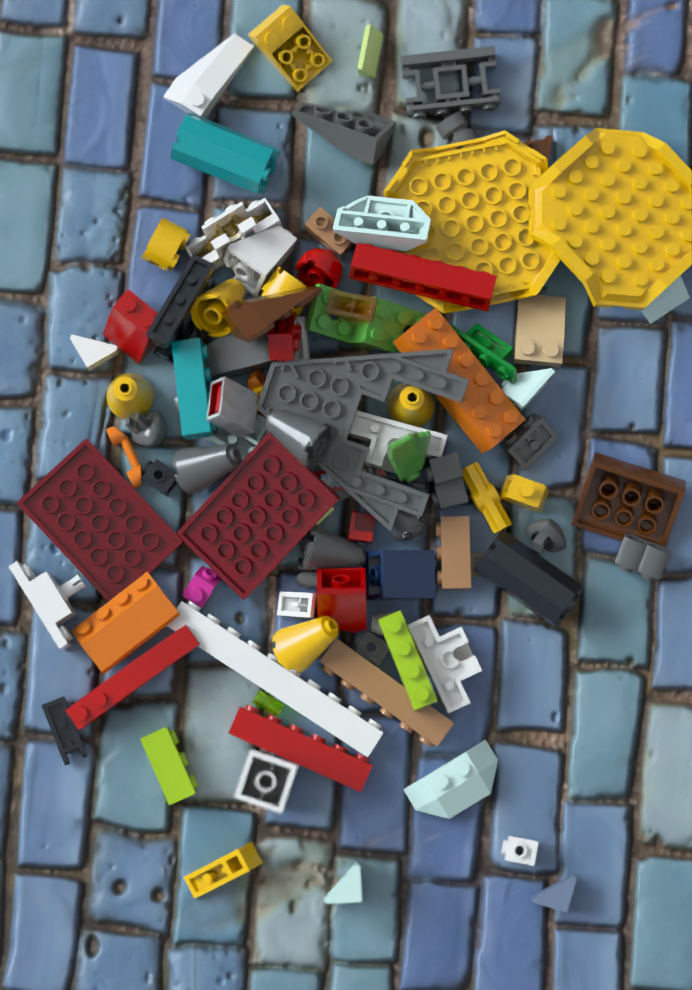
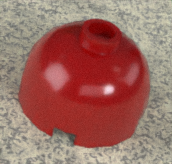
(319, 267)

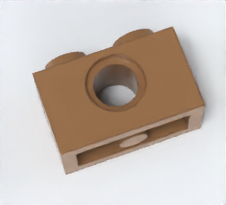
(321, 228)

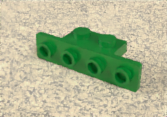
(489, 351)

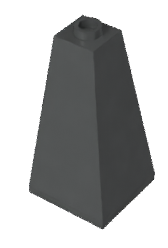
(236, 357)

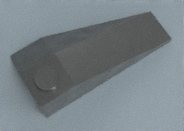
(355, 135)

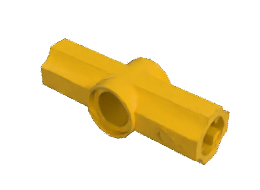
(485, 498)

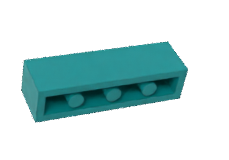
(193, 387)

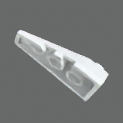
(204, 82)

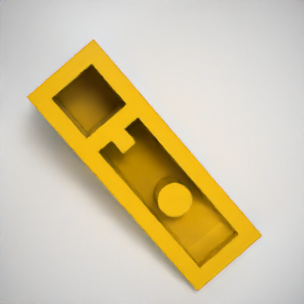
(223, 870)

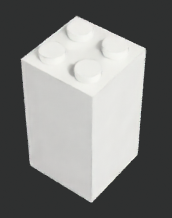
(266, 781)

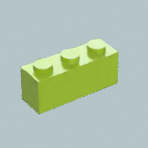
(169, 765)

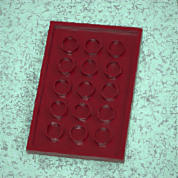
(257, 516)
(99, 521)

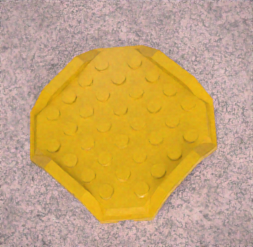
(479, 212)
(617, 216)

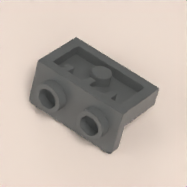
(529, 440)

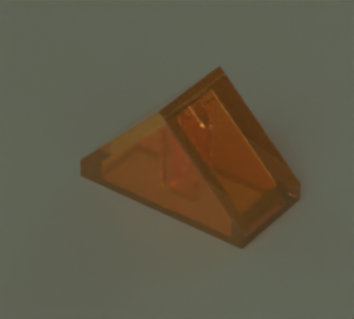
(351, 306)

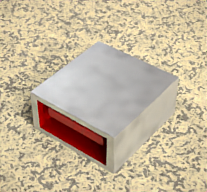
(232, 407)

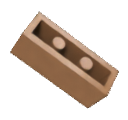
(454, 553)

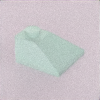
(526, 387)

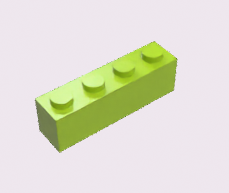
(407, 660)

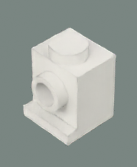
(529, 854)

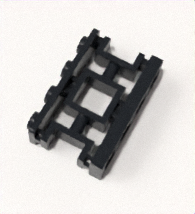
(174, 318)

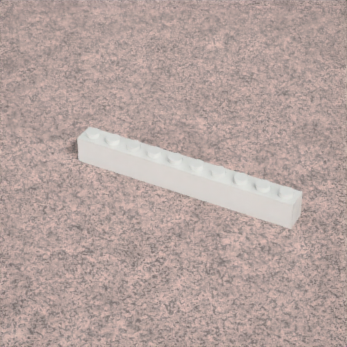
(277, 680)

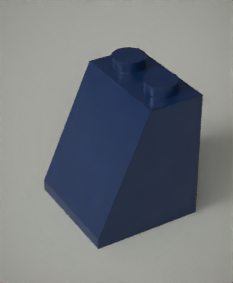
(400, 575)

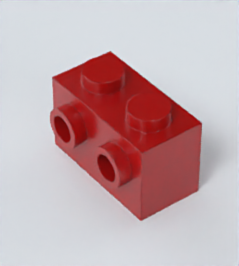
(284, 338)

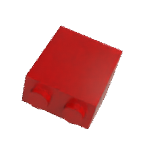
(129, 324)
(342, 597)

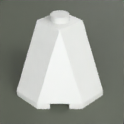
(258, 256)

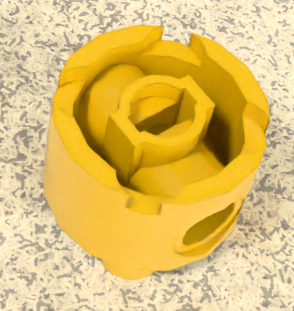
(164, 245)
(281, 283)

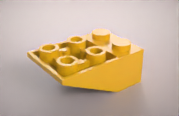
(290, 47)

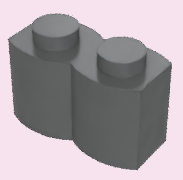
(642, 556)

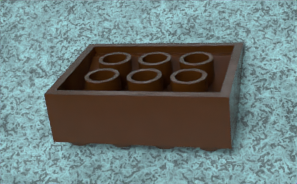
(628, 500)

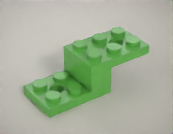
(386, 326)

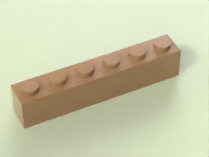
(384, 691)

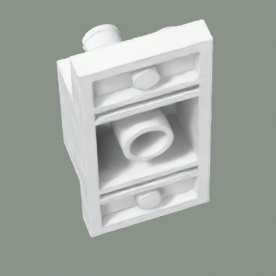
(50, 600)

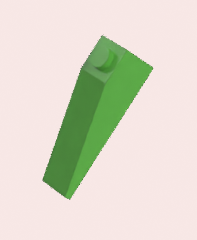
(409, 454)

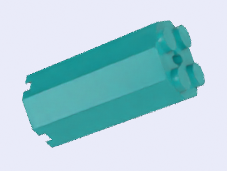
(225, 153)

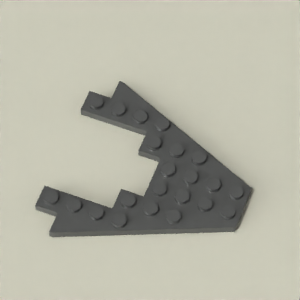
(332, 393)

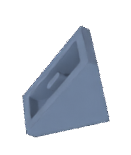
(557, 895)

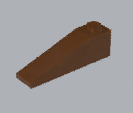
(256, 316)

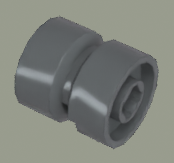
(455, 129)

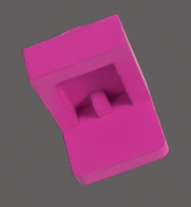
(201, 586)

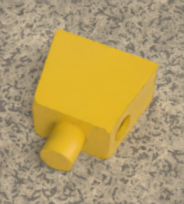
(524, 493)

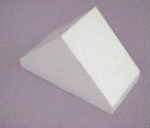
(94, 352)
(297, 605)

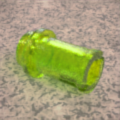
(267, 703)

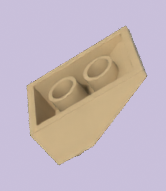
(540, 331)

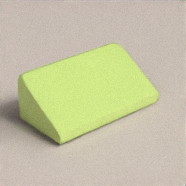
(370, 52)

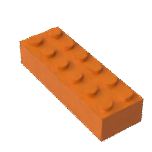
(485, 411)

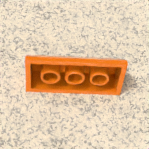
(125, 622)

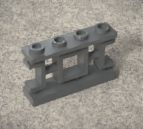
(450, 63)

